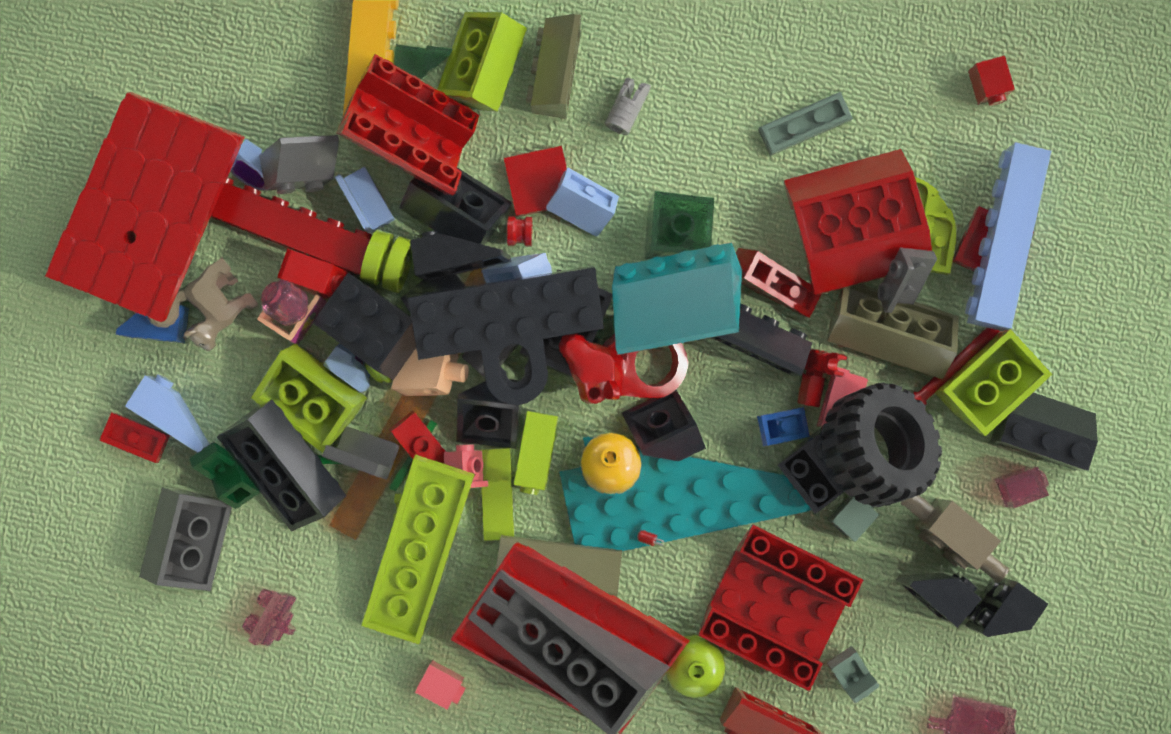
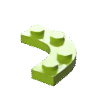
(941, 226)

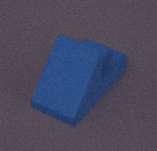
(783, 426)

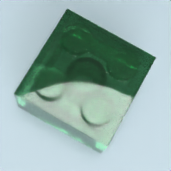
(677, 224)

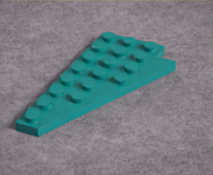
(675, 502)

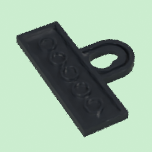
(505, 314)

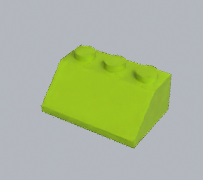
(482, 59)
(993, 382)
(310, 396)

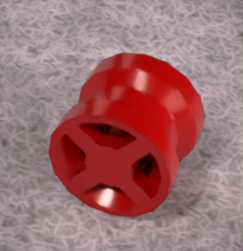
(519, 231)

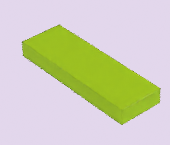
(498, 496)

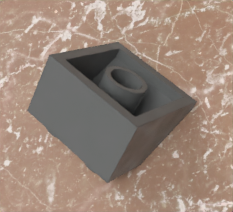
(299, 163)

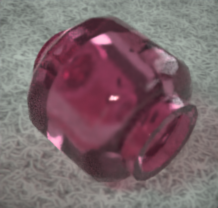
(284, 302)

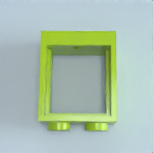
(536, 452)

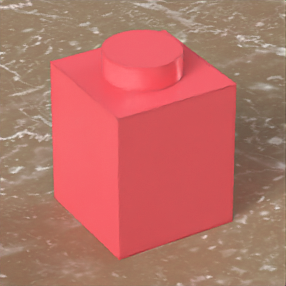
(441, 685)

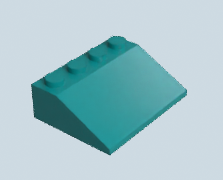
(677, 298)

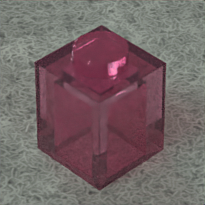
(1022, 486)

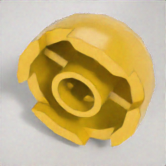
(616, 474)

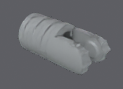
(626, 110)

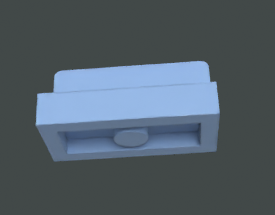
(365, 200)
(583, 202)

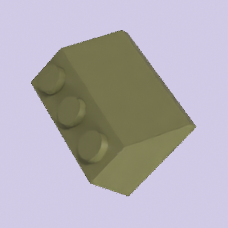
(555, 65)

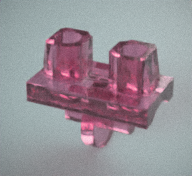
(274, 620)

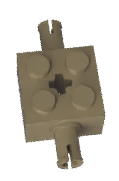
(958, 535)

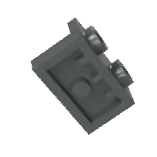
(905, 277)

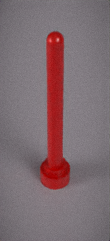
(958, 362)

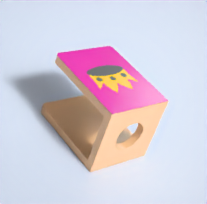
(302, 326)

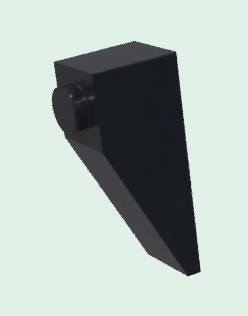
(445, 256)

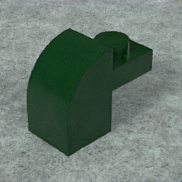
(227, 477)

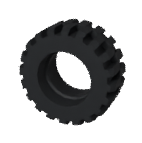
(854, 451)

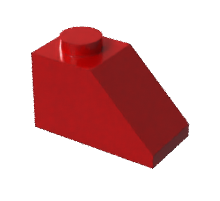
(311, 274)

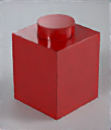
(991, 81)

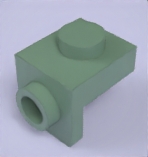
(853, 674)

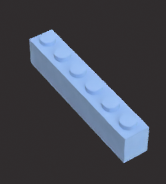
(1008, 236)

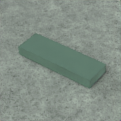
(805, 123)

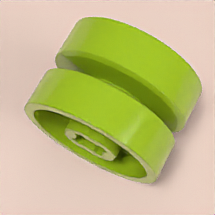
(387, 261)

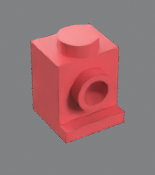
(467, 460)

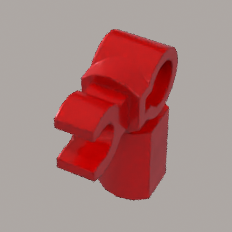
(812, 382)

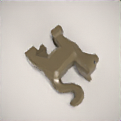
(208, 299)

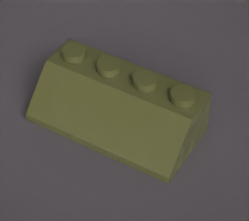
(908, 336)
(593, 564)

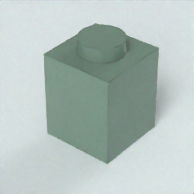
(853, 518)

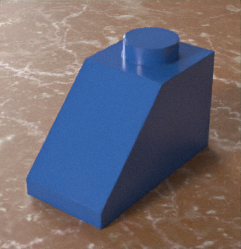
(140, 327)

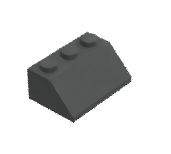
(185, 540)

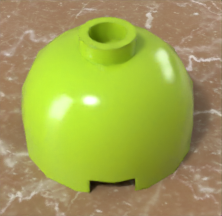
(697, 669)

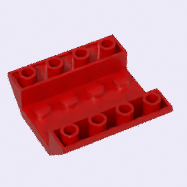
(409, 124)
(857, 219)
(778, 606)

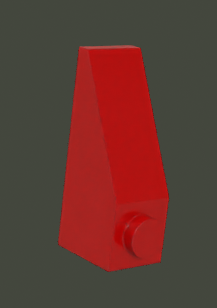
(776, 282)

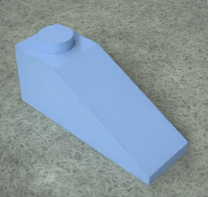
(167, 410)

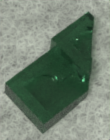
(419, 60)

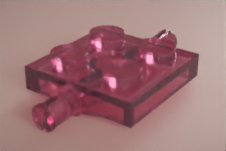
(975, 717)

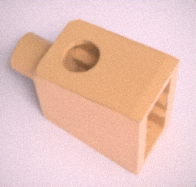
(429, 375)

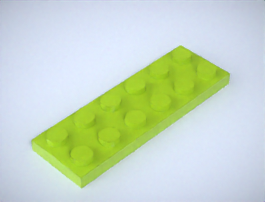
(417, 549)

